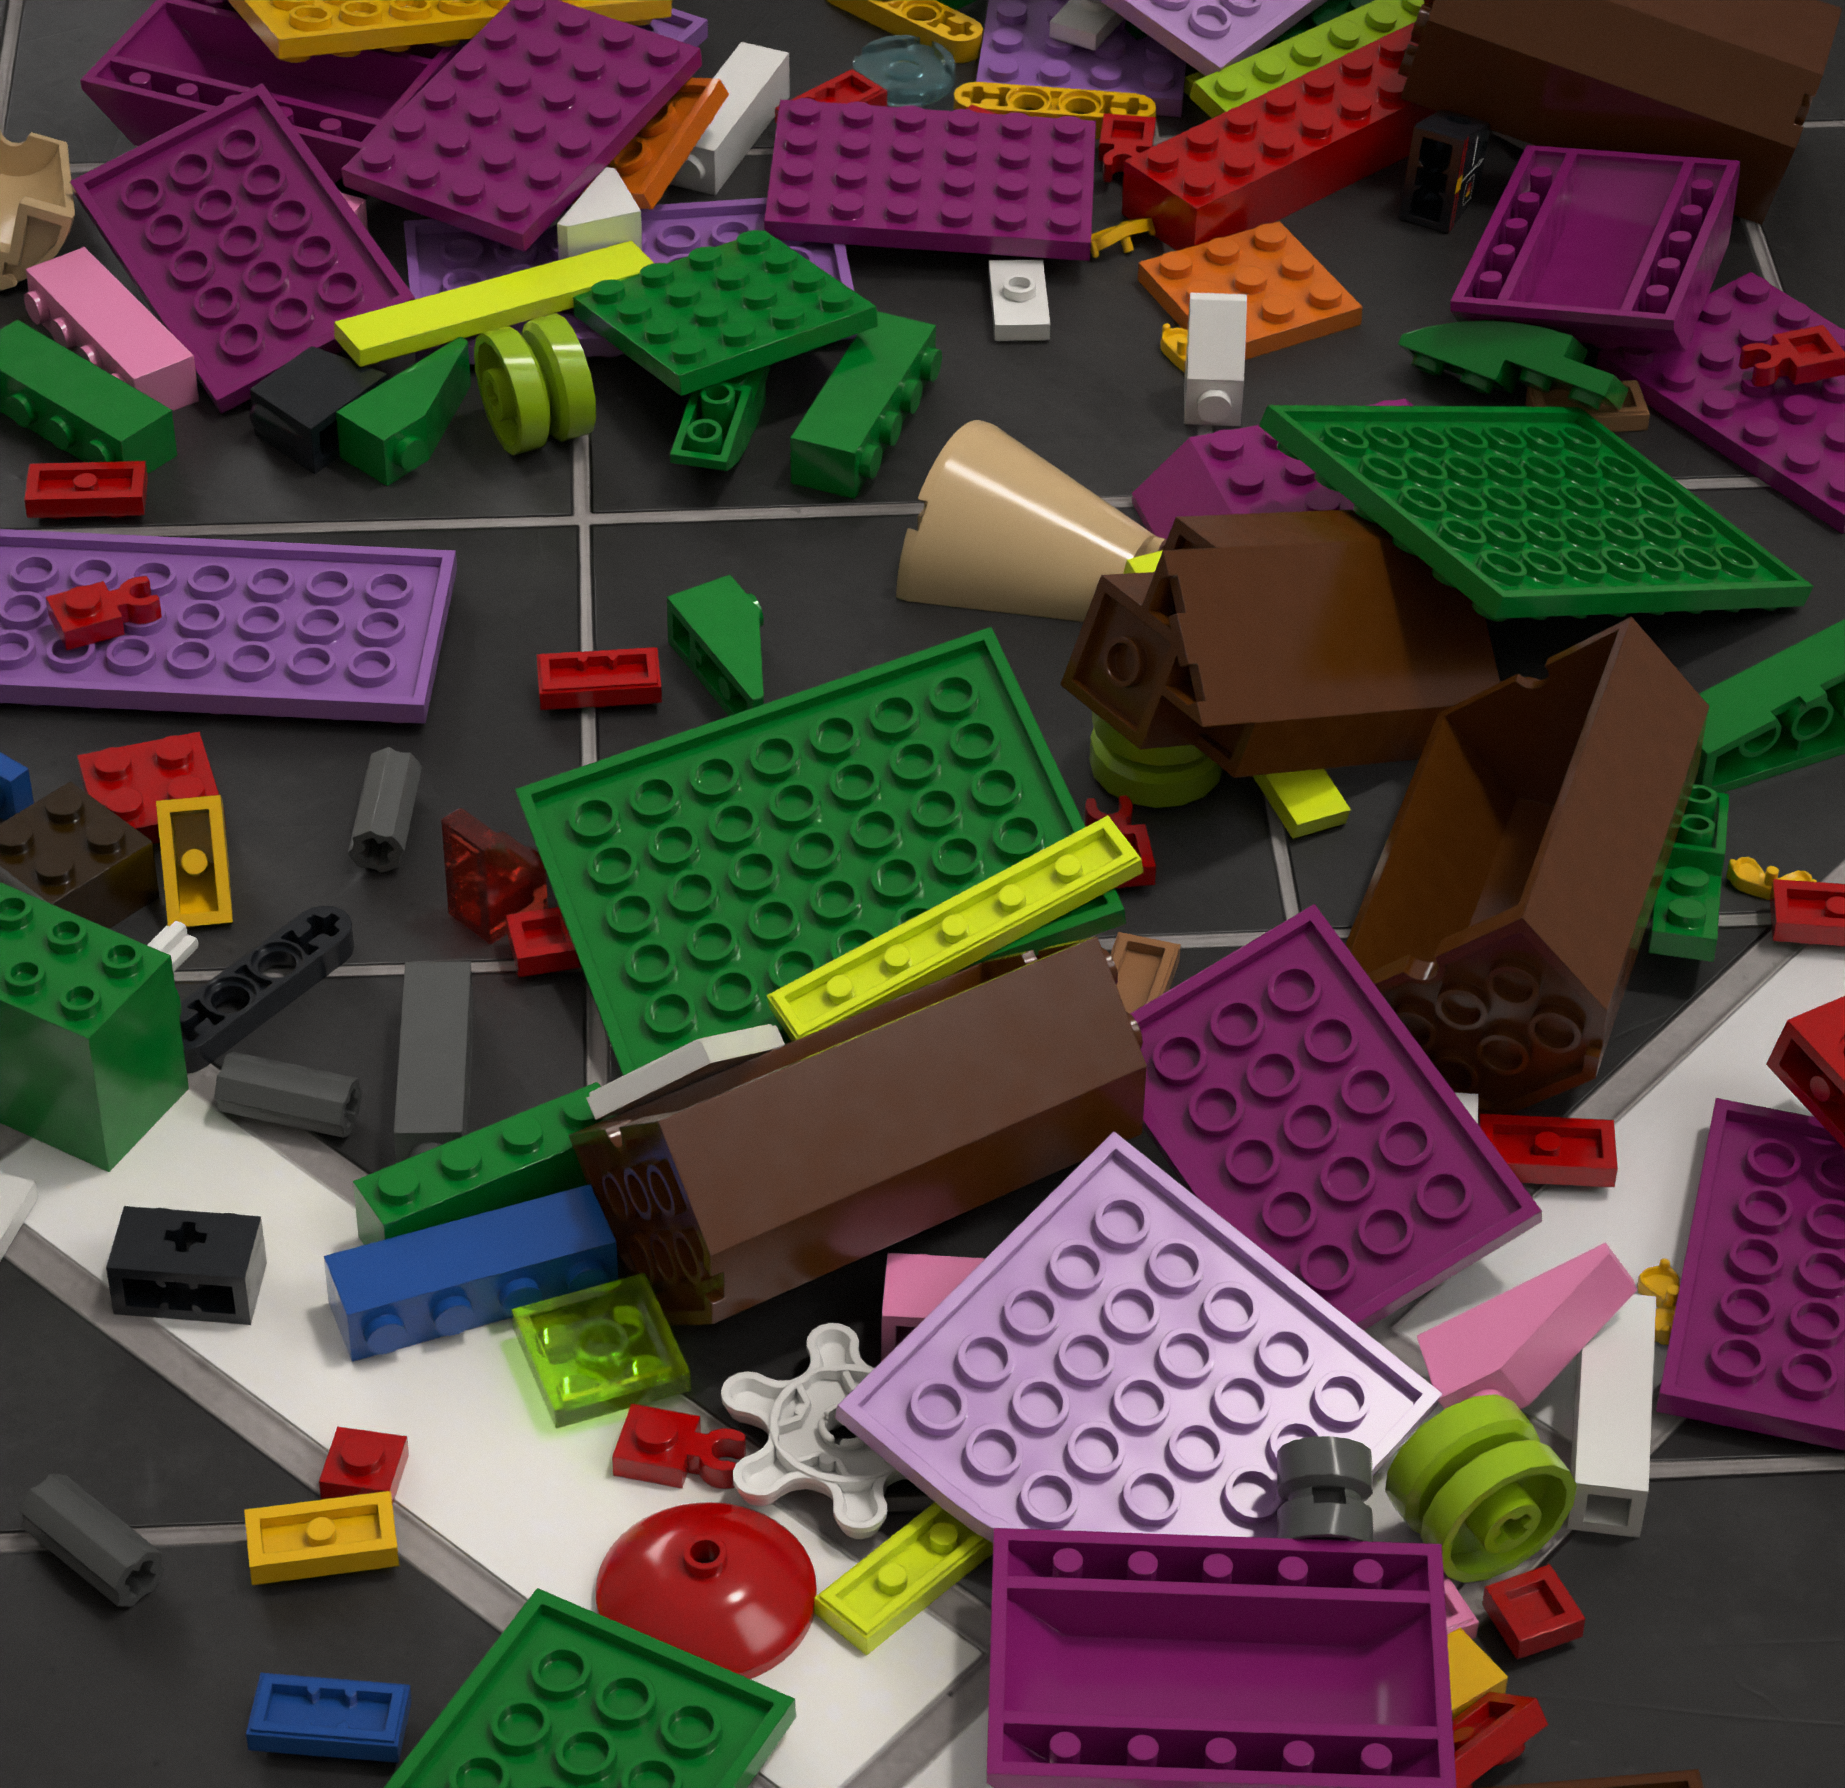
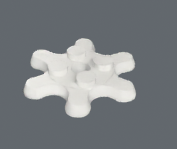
(799, 1444)

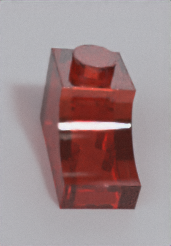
(489, 876)

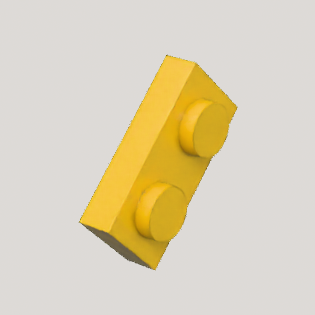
(321, 1538)

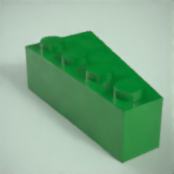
(1776, 714)

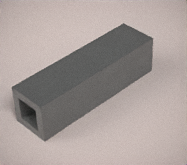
(434, 1056)

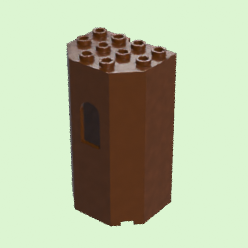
(1632, 76)
(1532, 866)
(868, 1130)

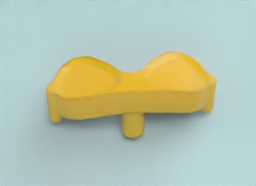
(1121, 232)
(1174, 344)
(1750, 878)
(1664, 1285)

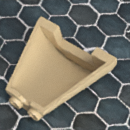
(33, 204)
(1012, 532)

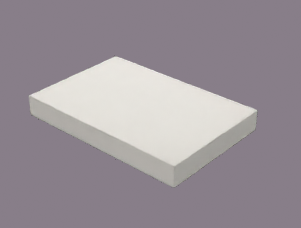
(682, 1068)

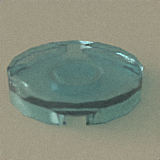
(908, 69)

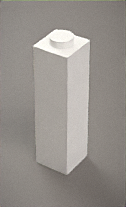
(755, 84)
(1614, 1422)

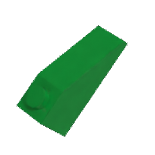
(406, 416)
(720, 641)

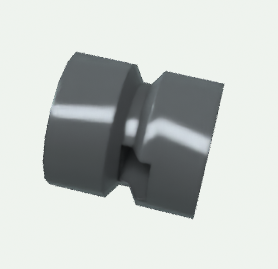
(1325, 1489)

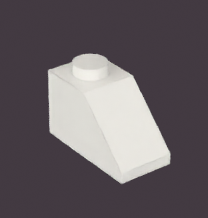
(1215, 359)

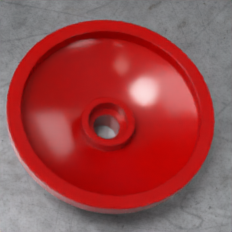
(737, 1610)

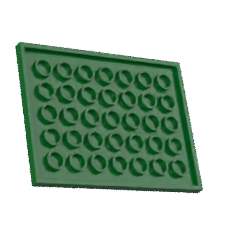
(1533, 510)
(795, 836)

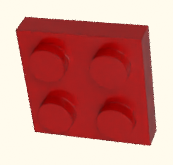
(138, 775)

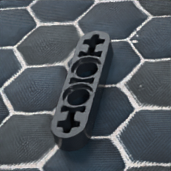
(310, 944)

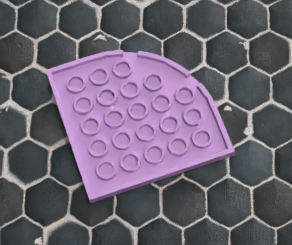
(1127, 1371)

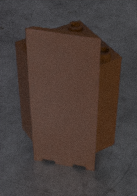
(1280, 645)

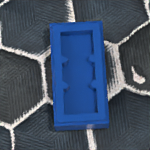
(329, 1717)

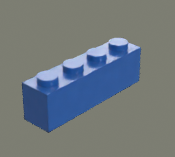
(468, 1271)

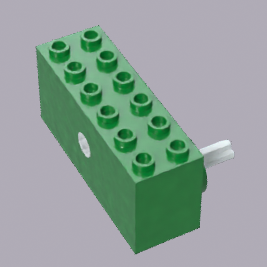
(87, 1029)

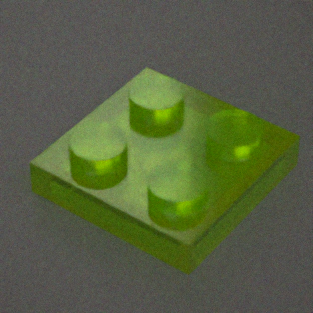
(600, 1350)

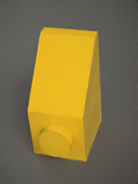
(195, 860)

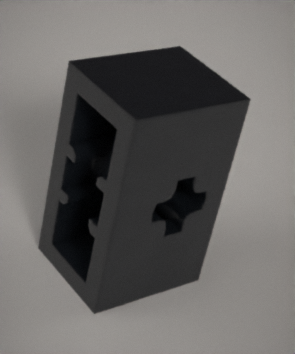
(186, 1265)

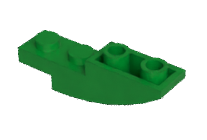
(1508, 352)
(720, 421)
(1689, 895)

